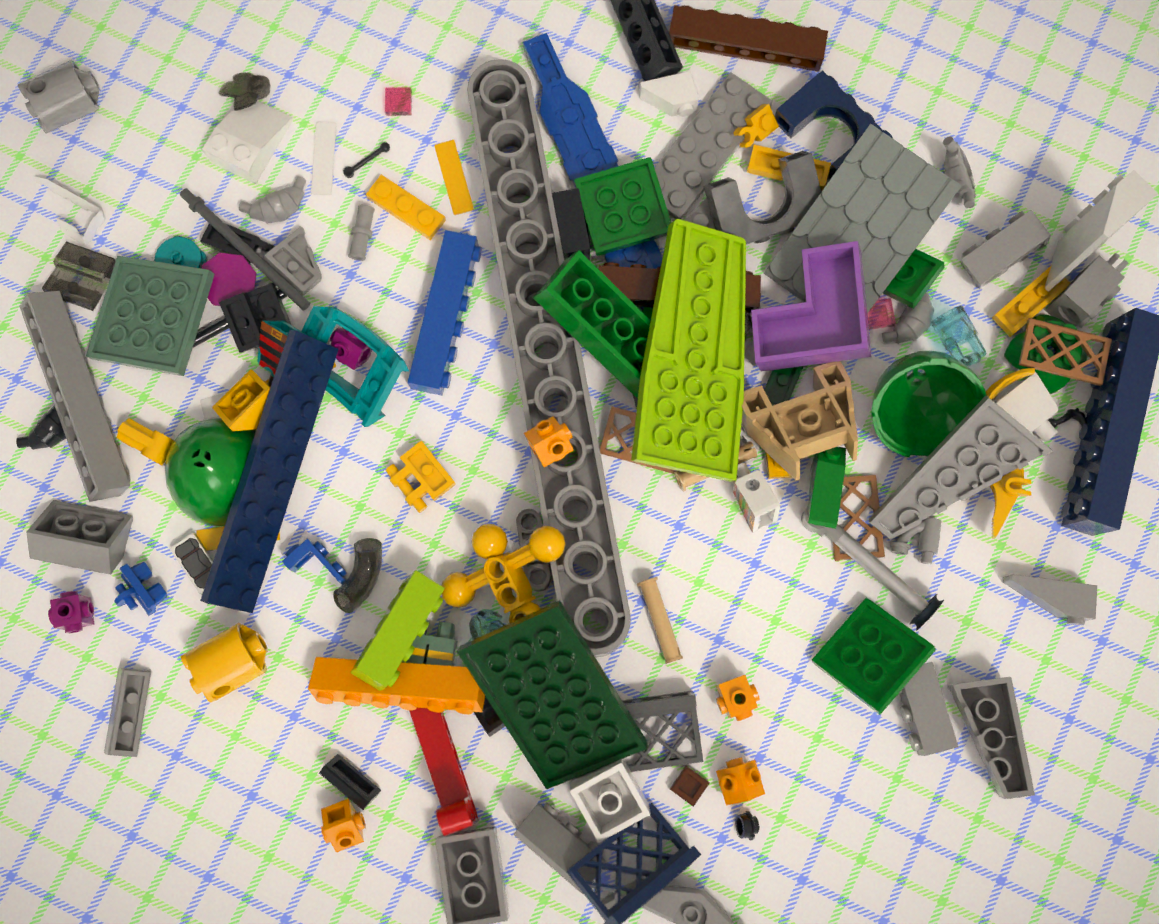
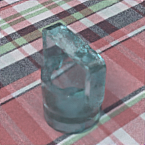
(956, 329)

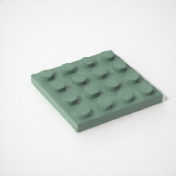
(150, 315)

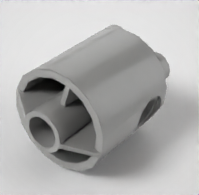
(60, 95)

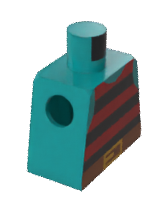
(271, 344)

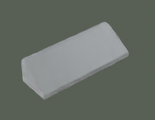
(127, 712)

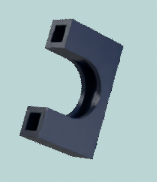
(823, 99)

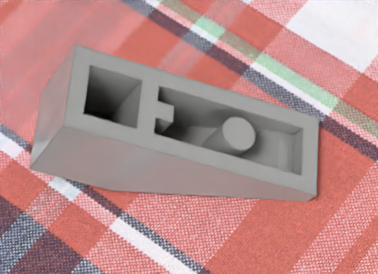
(1060, 598)

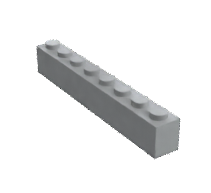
(74, 395)

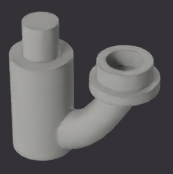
(928, 540)

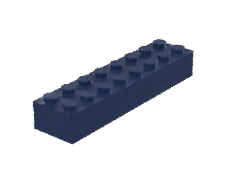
(1113, 426)

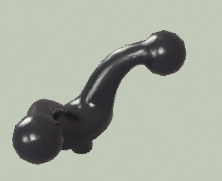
(1070, 414)

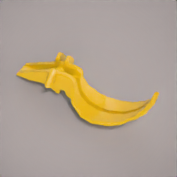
(1010, 487)

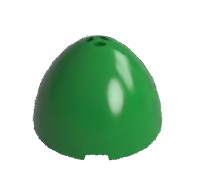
(922, 413)
(208, 490)

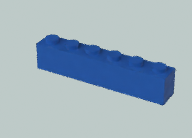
(444, 313)

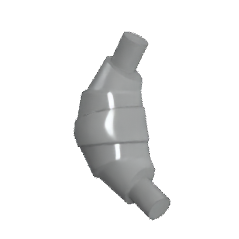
(959, 170)
(276, 205)
(912, 322)

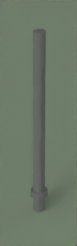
(197, 204)

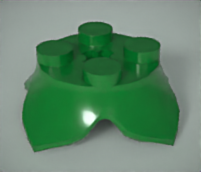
(1051, 381)

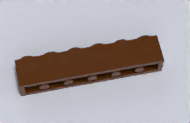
(748, 38)
(641, 283)

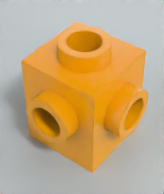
(549, 441)
(748, 698)
(740, 781)
(342, 825)

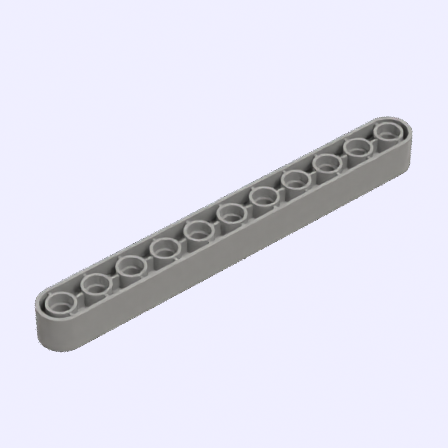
(529, 326)

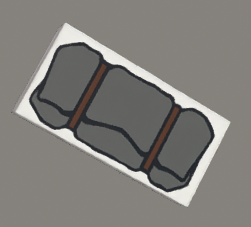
(193, 560)

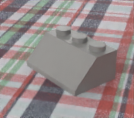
(79, 537)
(556, 842)

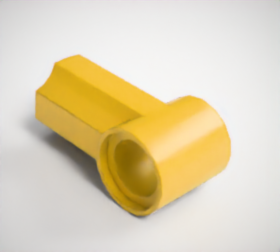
(150, 443)

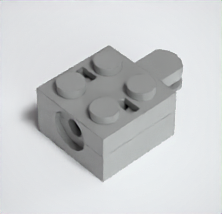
(1088, 292)

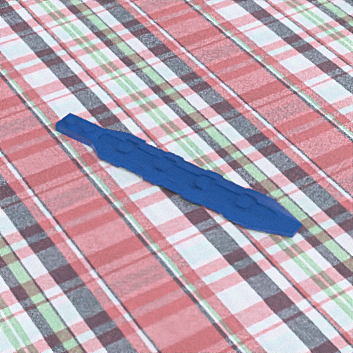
(577, 133)

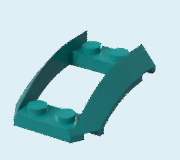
(381, 377)

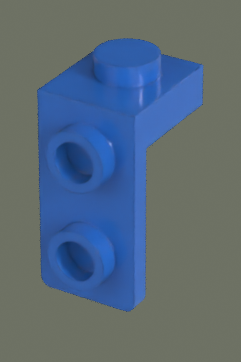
(301, 554)

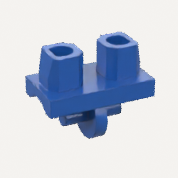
(133, 578)

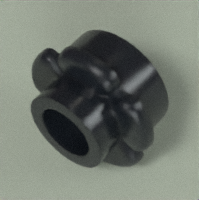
(747, 825)

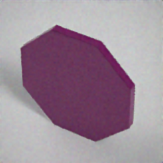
(231, 277)

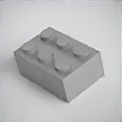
(472, 877)

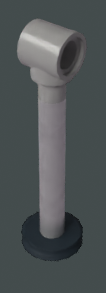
(923, 609)

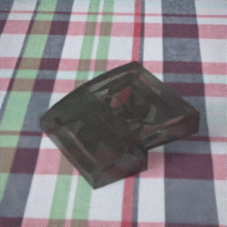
(80, 275)

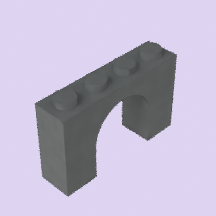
(800, 193)

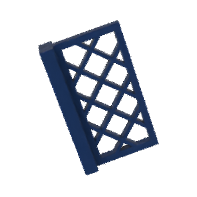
(645, 889)

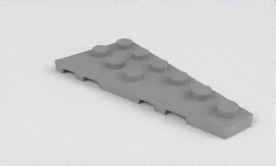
(964, 463)

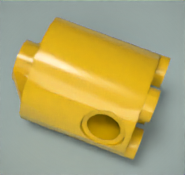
(226, 661)

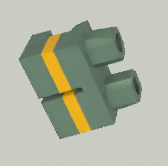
(441, 647)

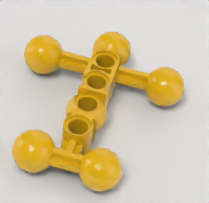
(489, 543)

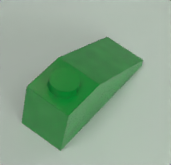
(826, 487)

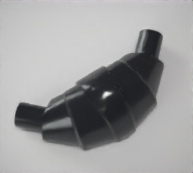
(45, 434)

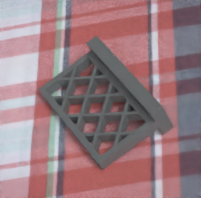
(659, 706)

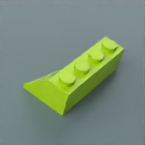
(398, 630)

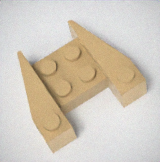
(806, 422)

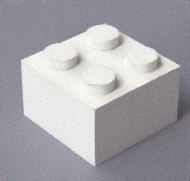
(609, 799)

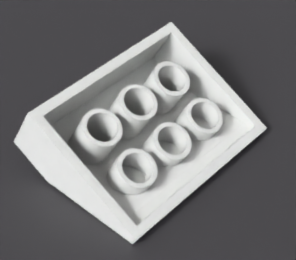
(1099, 223)

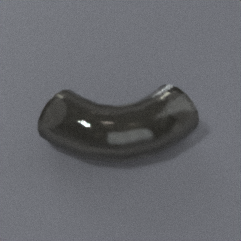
(362, 577)

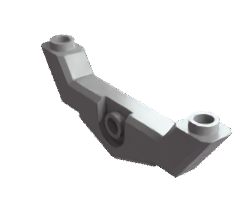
(680, 905)

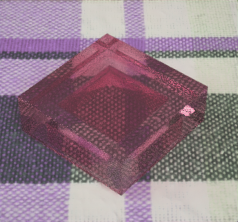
(398, 101)
(881, 314)

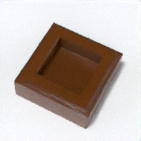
(689, 785)

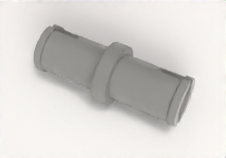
(361, 232)

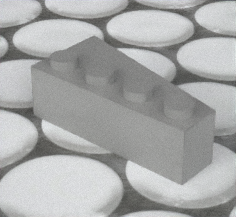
(996, 730)

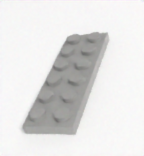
(706, 144)

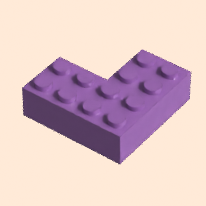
(826, 326)

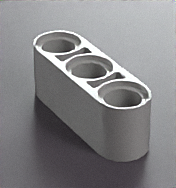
(524, 536)

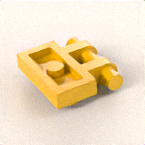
(426, 470)

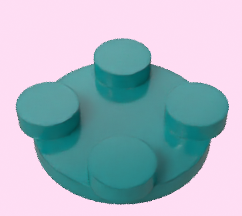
(180, 252)

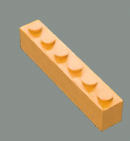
(417, 686)

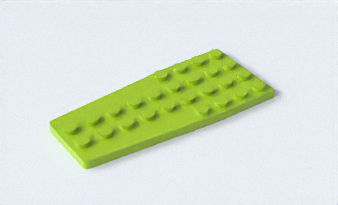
(695, 356)

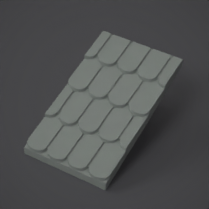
(875, 197)

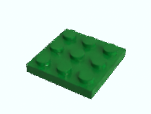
(623, 206)
(873, 655)

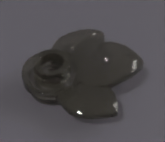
(246, 89)

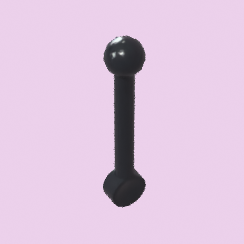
(349, 171)

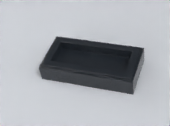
(350, 781)

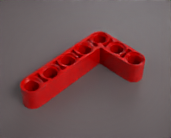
(456, 803)

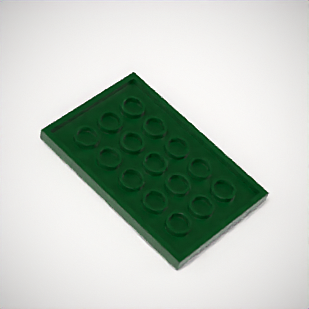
(552, 695)

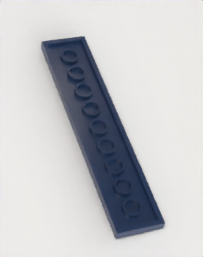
(270, 473)

